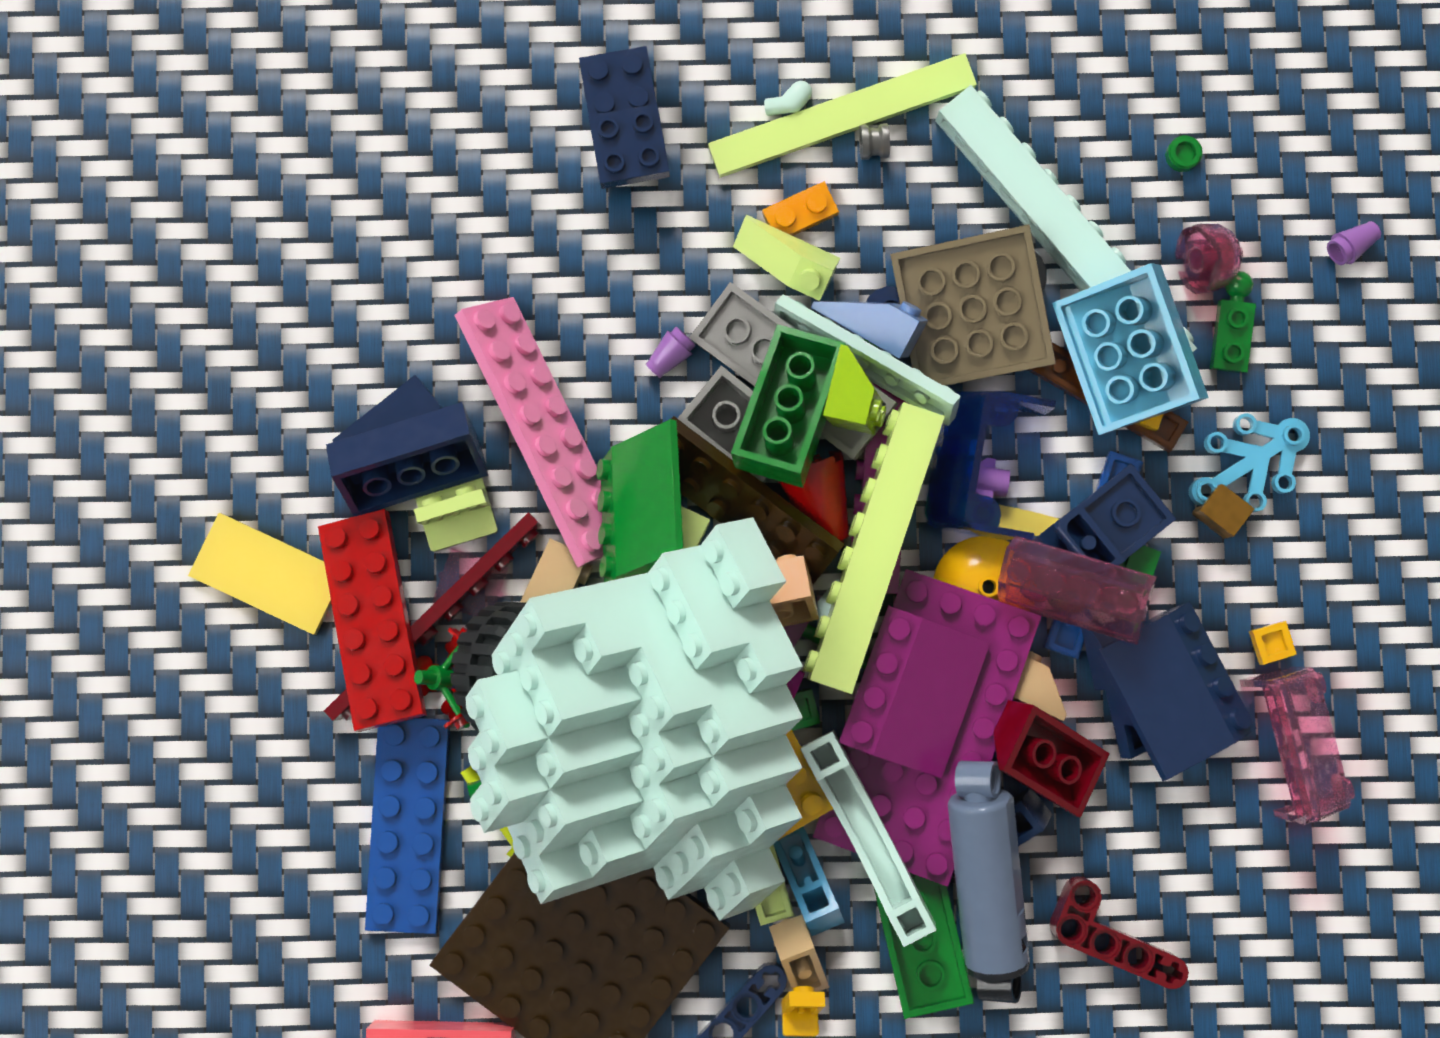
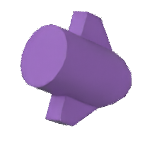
(992, 480)

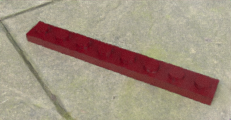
(449, 604)

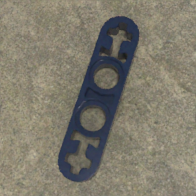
(729, 1013)

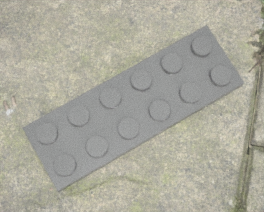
(739, 335)

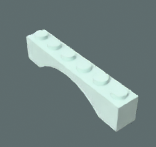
(869, 837)

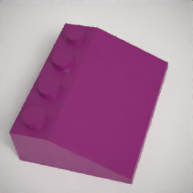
(914, 692)

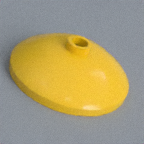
(972, 563)

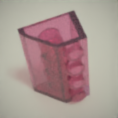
(1075, 589)

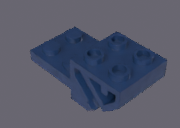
(624, 117)
(1111, 520)

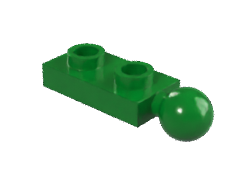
(1234, 327)

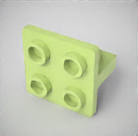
(456, 515)

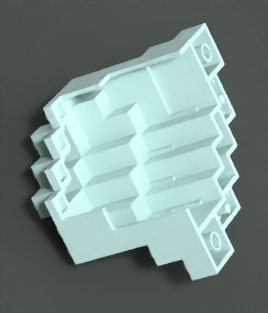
(646, 728)

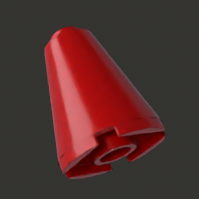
(823, 494)

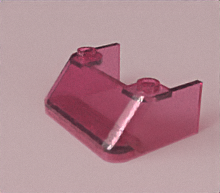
(1305, 743)

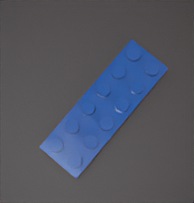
(408, 826)

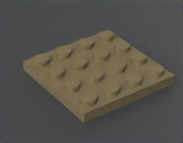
(979, 306)

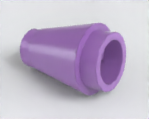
(1352, 243)
(670, 352)

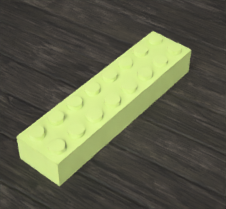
(875, 547)

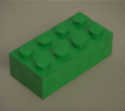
(787, 407)

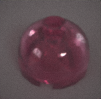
(1209, 257)

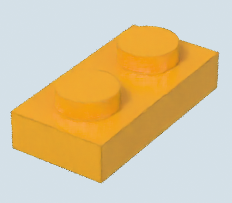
(802, 210)

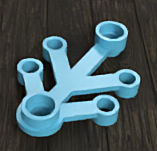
(1255, 458)

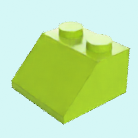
(852, 397)

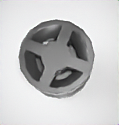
(874, 141)

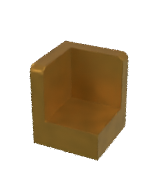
(1223, 512)

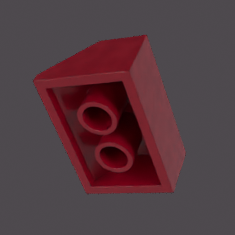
(1048, 756)

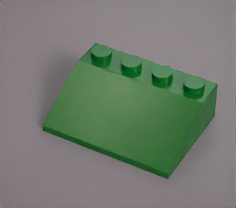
(639, 502)

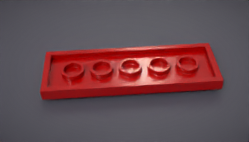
(371, 620)

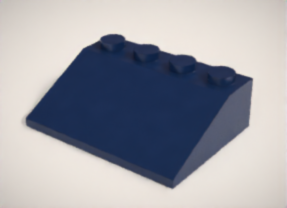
(1176, 691)

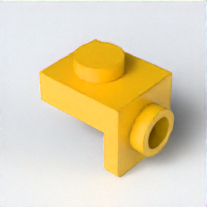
(801, 1012)

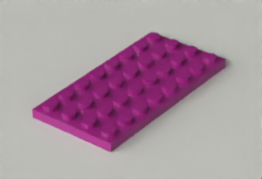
(915, 802)

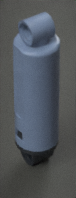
(988, 881)

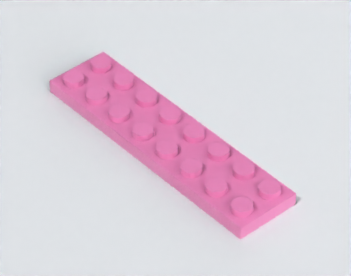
(538, 421)

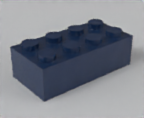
(406, 459)

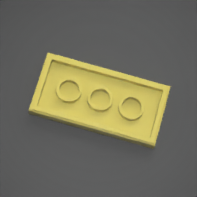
(264, 573)

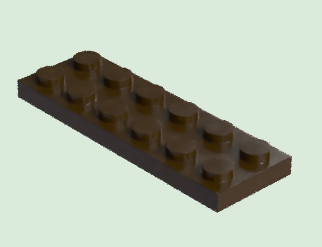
(734, 495)

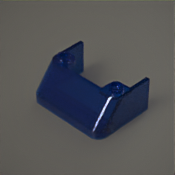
(952, 486)

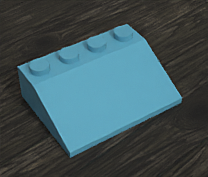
(1130, 349)

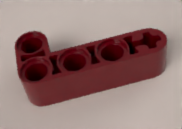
(1119, 942)

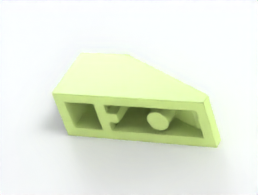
(787, 257)

